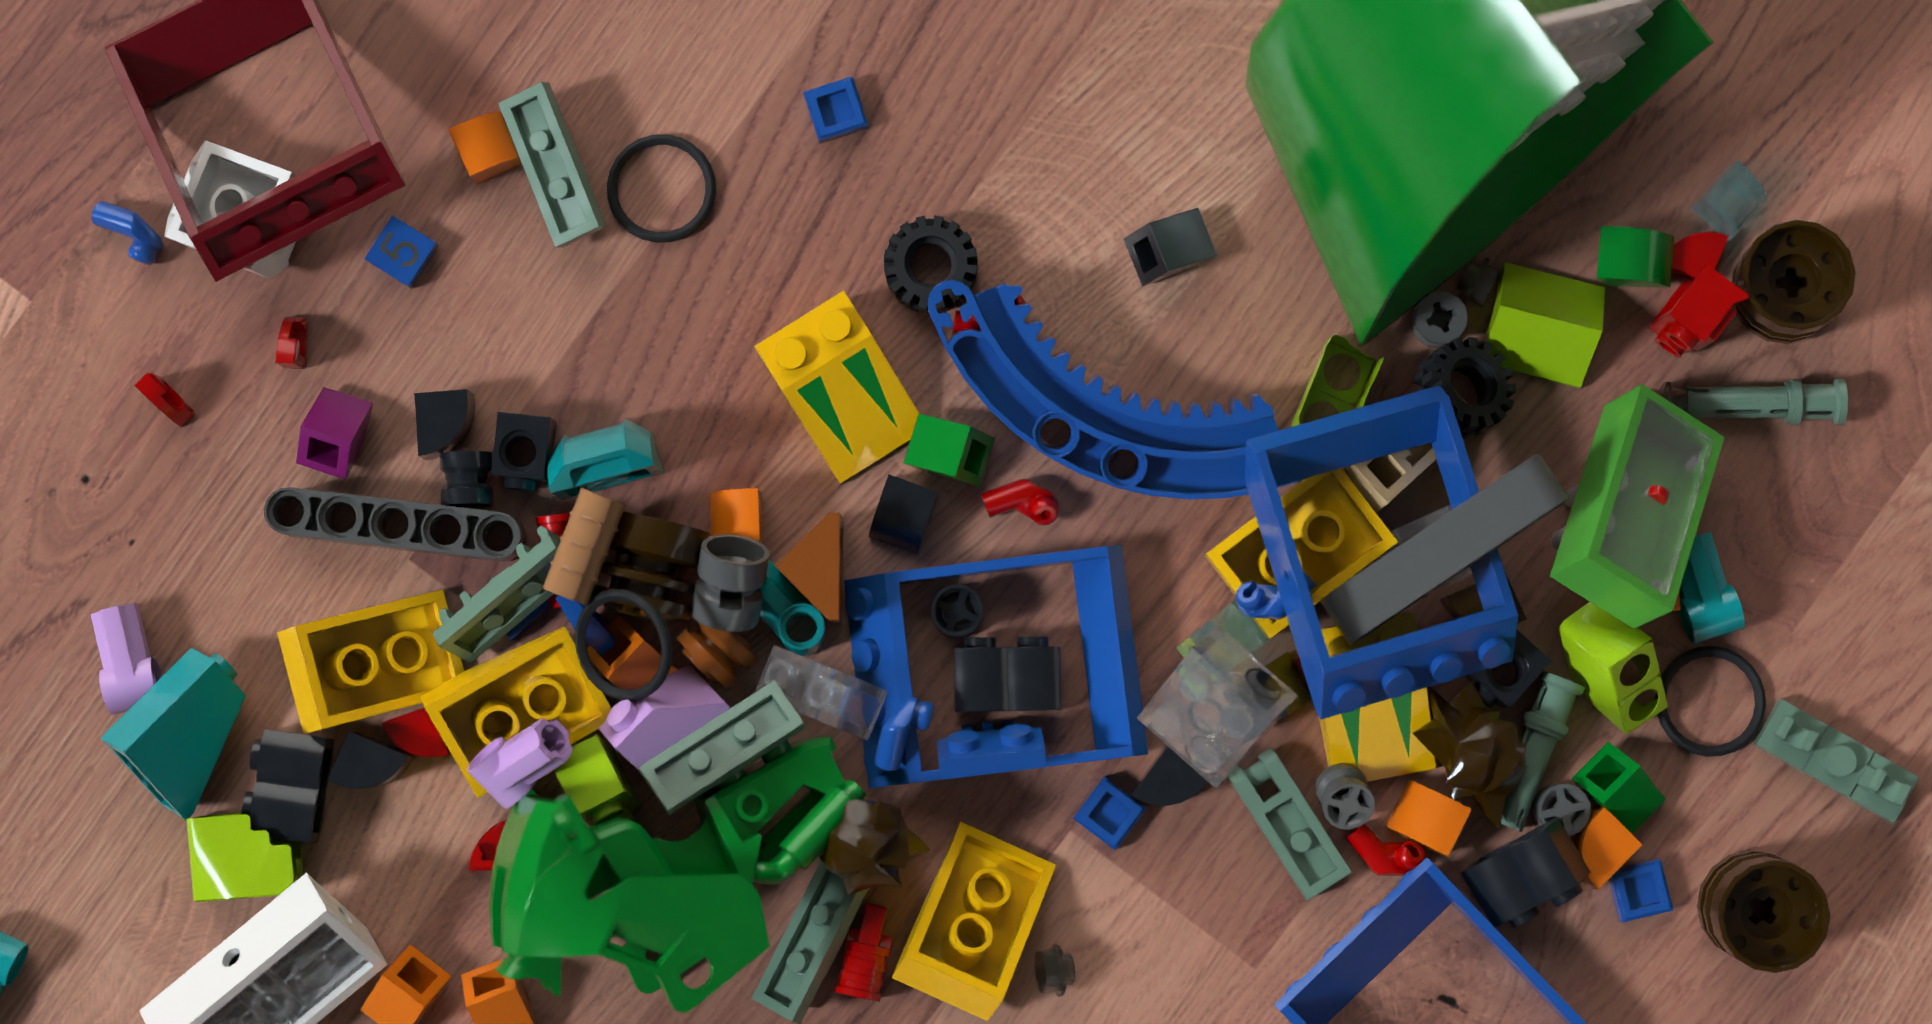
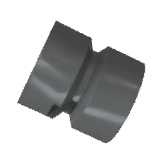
(730, 582)

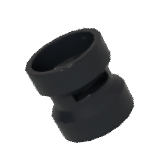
(466, 478)
(958, 603)

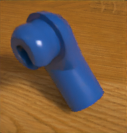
(128, 223)
(1263, 600)
(896, 729)

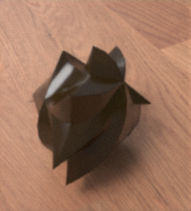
(1475, 748)
(871, 845)

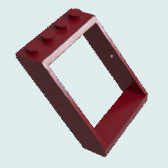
(207, 40)

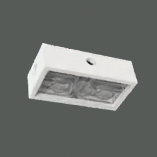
(278, 967)

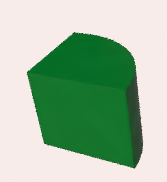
(1635, 257)
(949, 450)
(1620, 786)

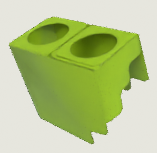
(1338, 398)
(1595, 655)
(239, 862)

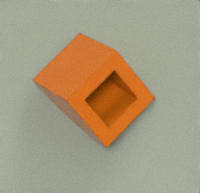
(485, 146)
(737, 513)
(631, 660)
(1428, 818)
(1604, 846)
(406, 989)
(496, 998)

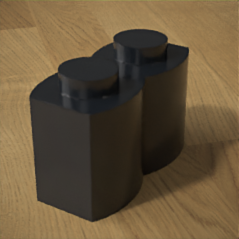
(1007, 677)
(289, 785)
(1526, 874)

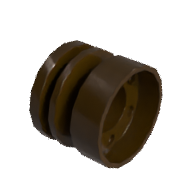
(1811, 260)
(649, 563)
(1792, 919)

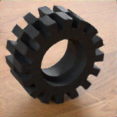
(921, 234)
(1484, 373)

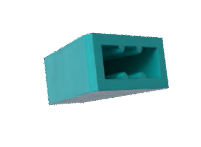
(179, 730)

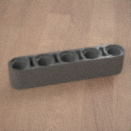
(370, 520)
(1444, 549)

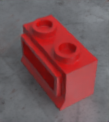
(1696, 312)

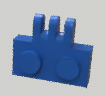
(991, 750)

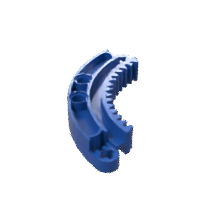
(1026, 386)

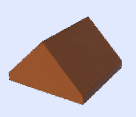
(817, 566)

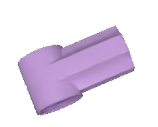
(125, 657)
(515, 765)

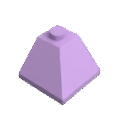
(665, 717)

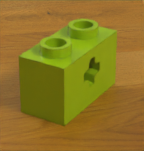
(597, 782)

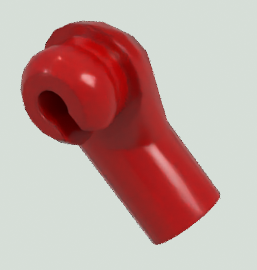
(1024, 497)

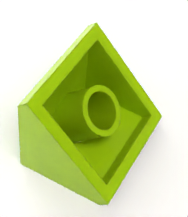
(1545, 324)

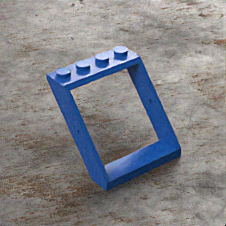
(1107, 643)
(1407, 661)
(1386, 933)

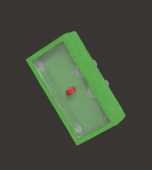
(1636, 507)

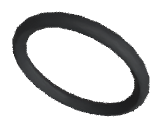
(626, 154)
(659, 622)
(1759, 695)

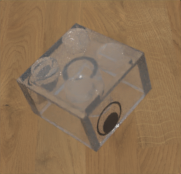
(1217, 706)

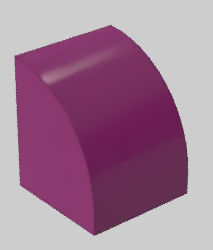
(333, 433)

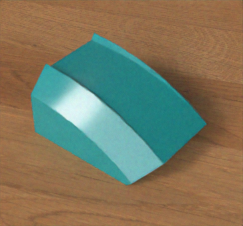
(603, 460)

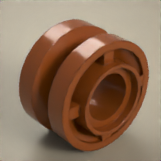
(717, 653)

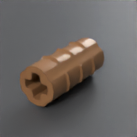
(584, 546)

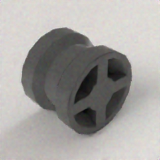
(1429, 324)
(1571, 807)
(1351, 808)

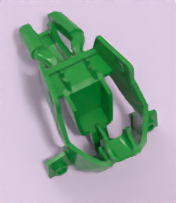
(576, 886)

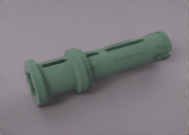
(1791, 401)
(1544, 727)

